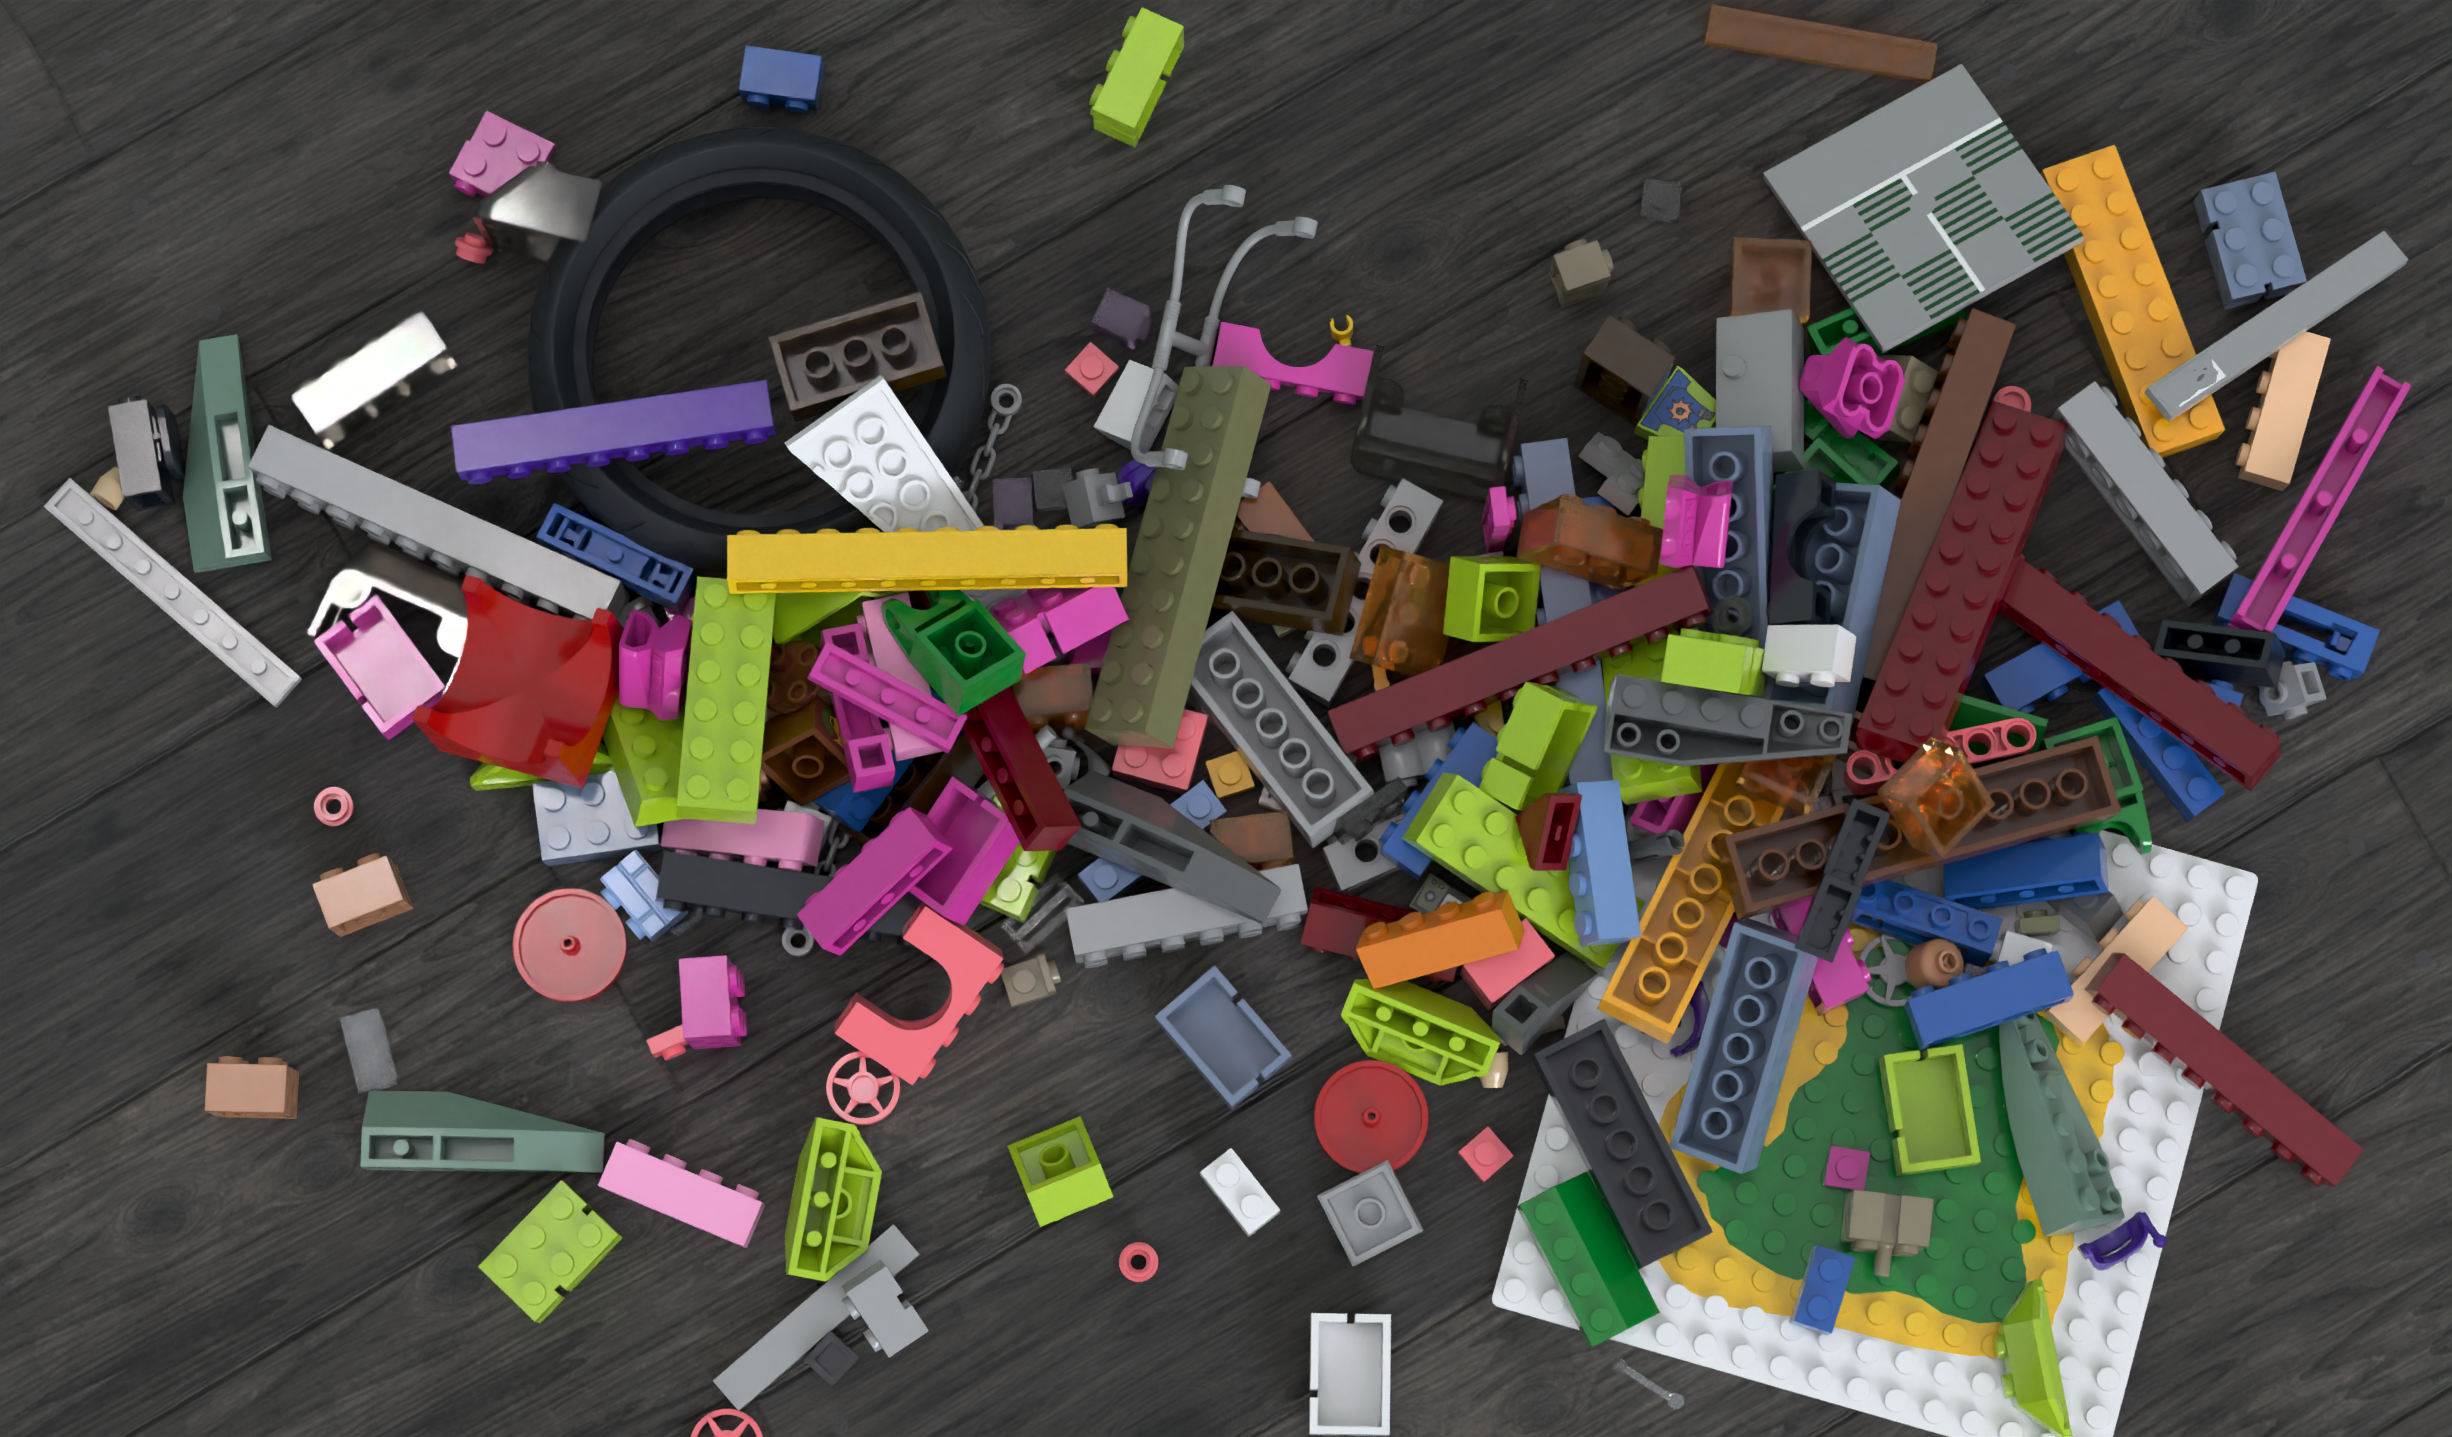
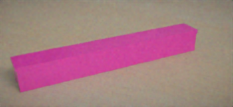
(2320, 503)

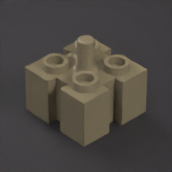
(1886, 1224)

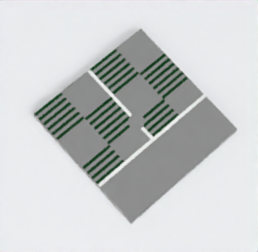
(1923, 207)

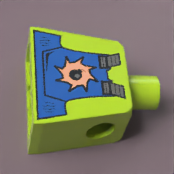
(1678, 407)

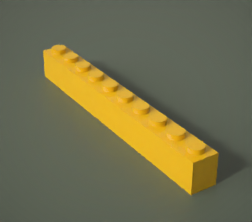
(927, 559)

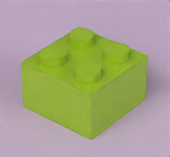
(1490, 597)

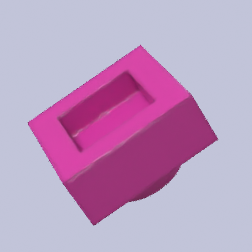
(1846, 1168)

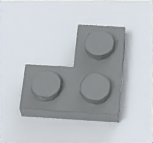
(1623, 471)

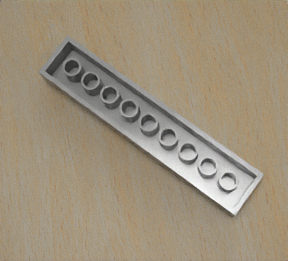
(431, 529)

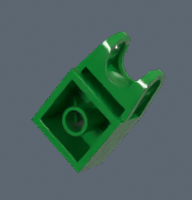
(956, 647)
(2125, 779)

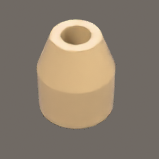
(108, 490)
(1497, 1072)

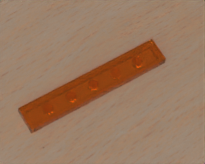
(1820, 44)

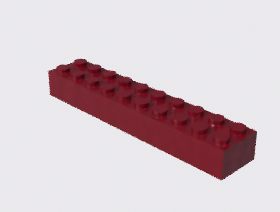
(1962, 583)

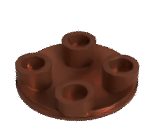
(788, 681)

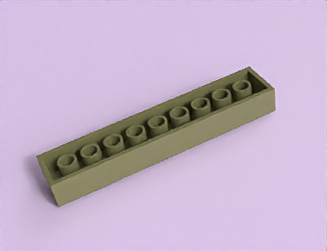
(1179, 558)

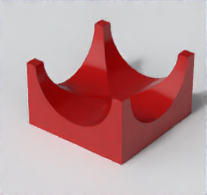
(528, 688)

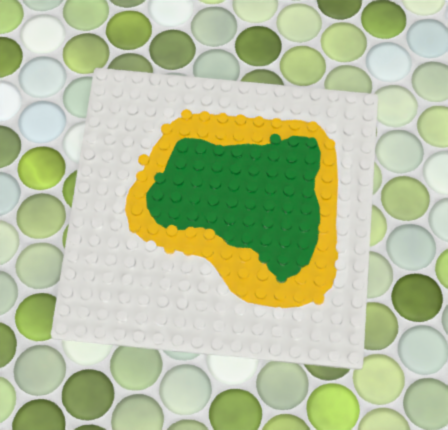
(1923, 1336)

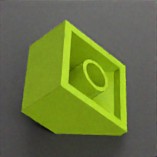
(1060, 1171)

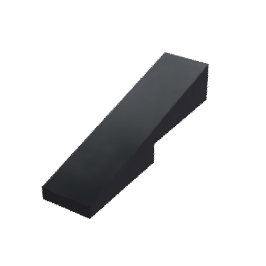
(1841, 879)

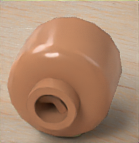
(1933, 964)

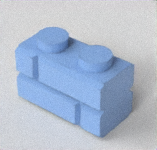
(635, 888)

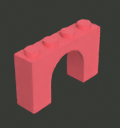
(910, 1045)

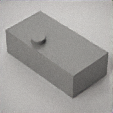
(1760, 377)

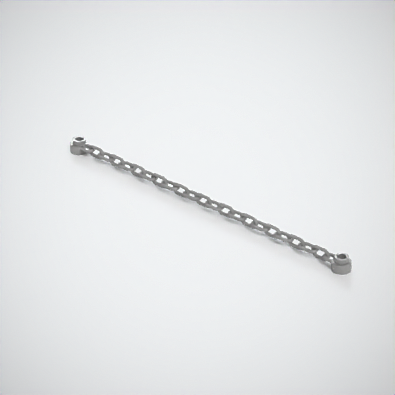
(999, 392)

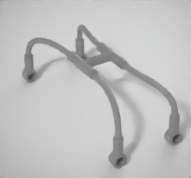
(1202, 349)

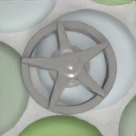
(1890, 971)

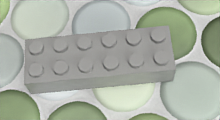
(2144, 494)
(1275, 730)
(1172, 918)

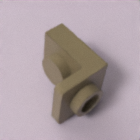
(1030, 980)

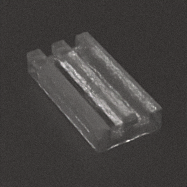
(1065, 891)

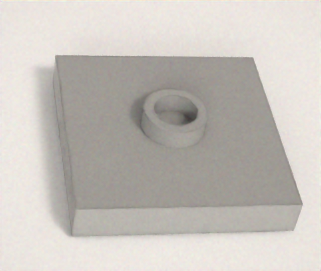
(1370, 1212)

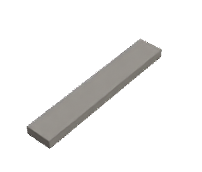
(808, 1323)

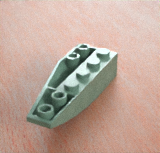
(219, 488)
(470, 1135)
(2053, 1136)

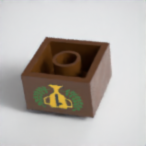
(805, 752)

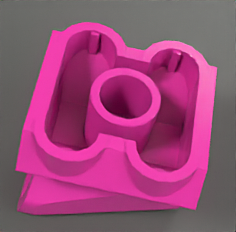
(1853, 388)
(1696, 523)
(655, 664)

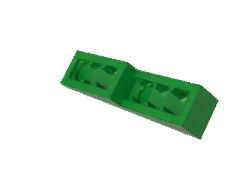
(1858, 452)

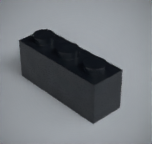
(2222, 652)

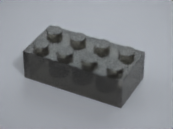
(373, 379)

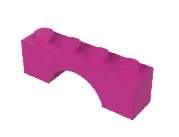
(1340, 373)
(861, 733)

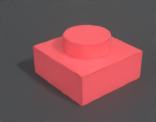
(1092, 369)
(668, 1044)
(1485, 1154)

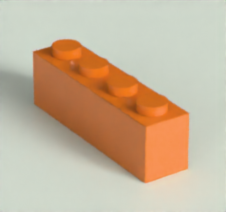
(1440, 939)

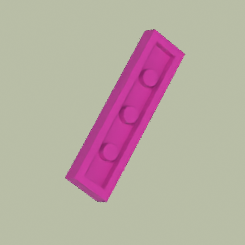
(1498, 519)
(886, 697)

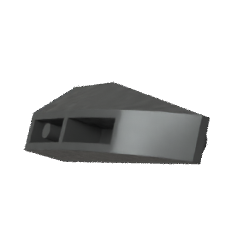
(1714, 727)
(1164, 845)

